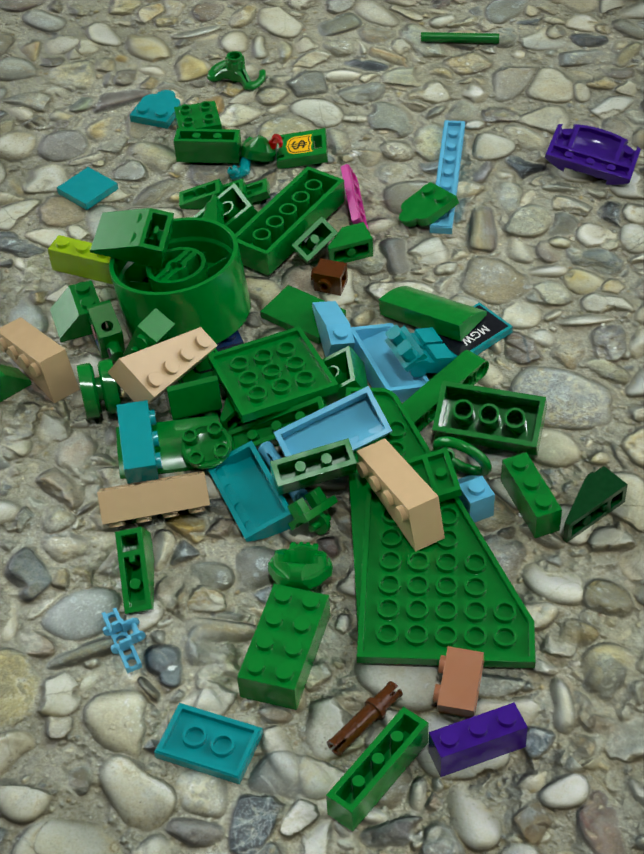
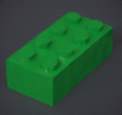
(490, 417)
(284, 646)

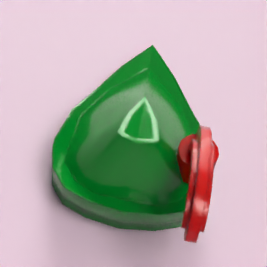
(260, 149)

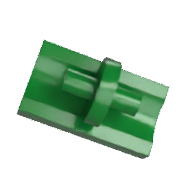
(317, 519)

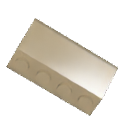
(153, 497)

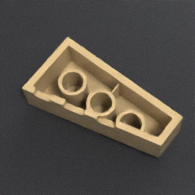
(39, 358)
(152, 369)
(402, 493)

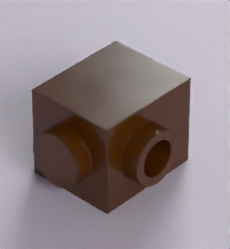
(330, 276)

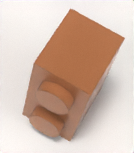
(460, 682)

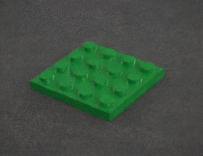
(272, 374)

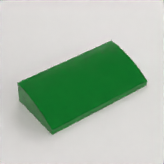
(429, 310)
(170, 444)

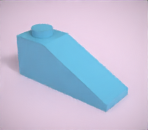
(332, 327)

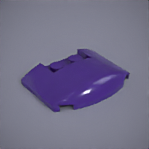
(593, 153)

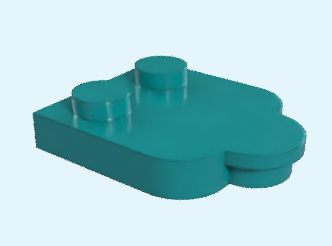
(156, 109)

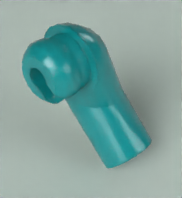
(238, 173)

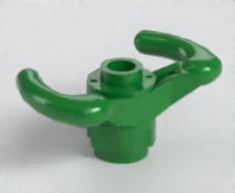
(234, 69)

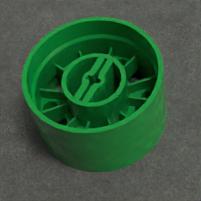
(197, 286)

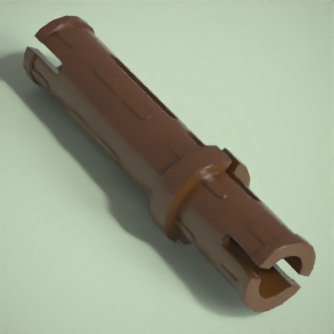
(374, 709)

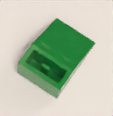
(134, 235)

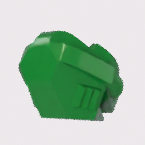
(300, 566)

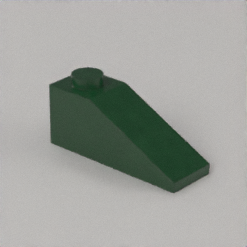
(597, 497)

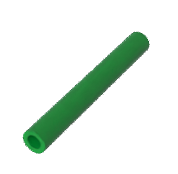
(444, 37)

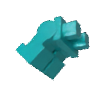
(418, 351)

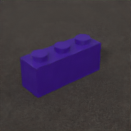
(477, 739)

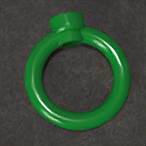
(451, 442)

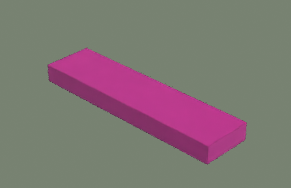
(353, 196)

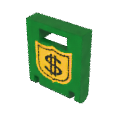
(300, 151)

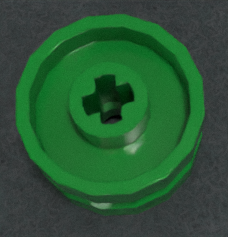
(98, 388)

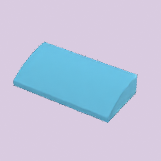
(381, 364)
(350, 417)

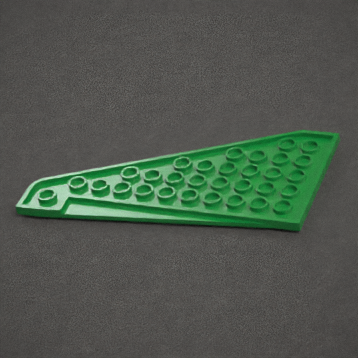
(432, 597)

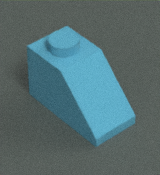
(477, 497)

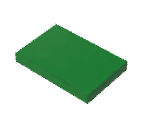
(294, 309)

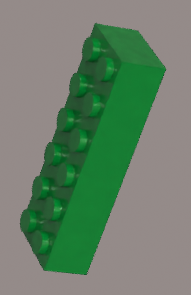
(270, 233)

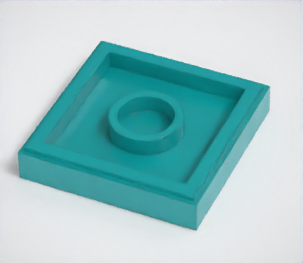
(87, 188)

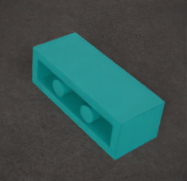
(138, 441)

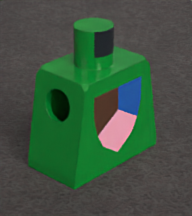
(108, 340)

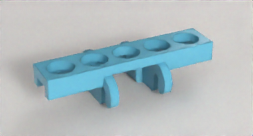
(127, 643)

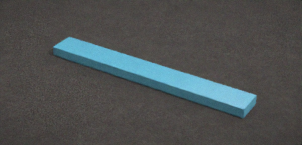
(449, 170)

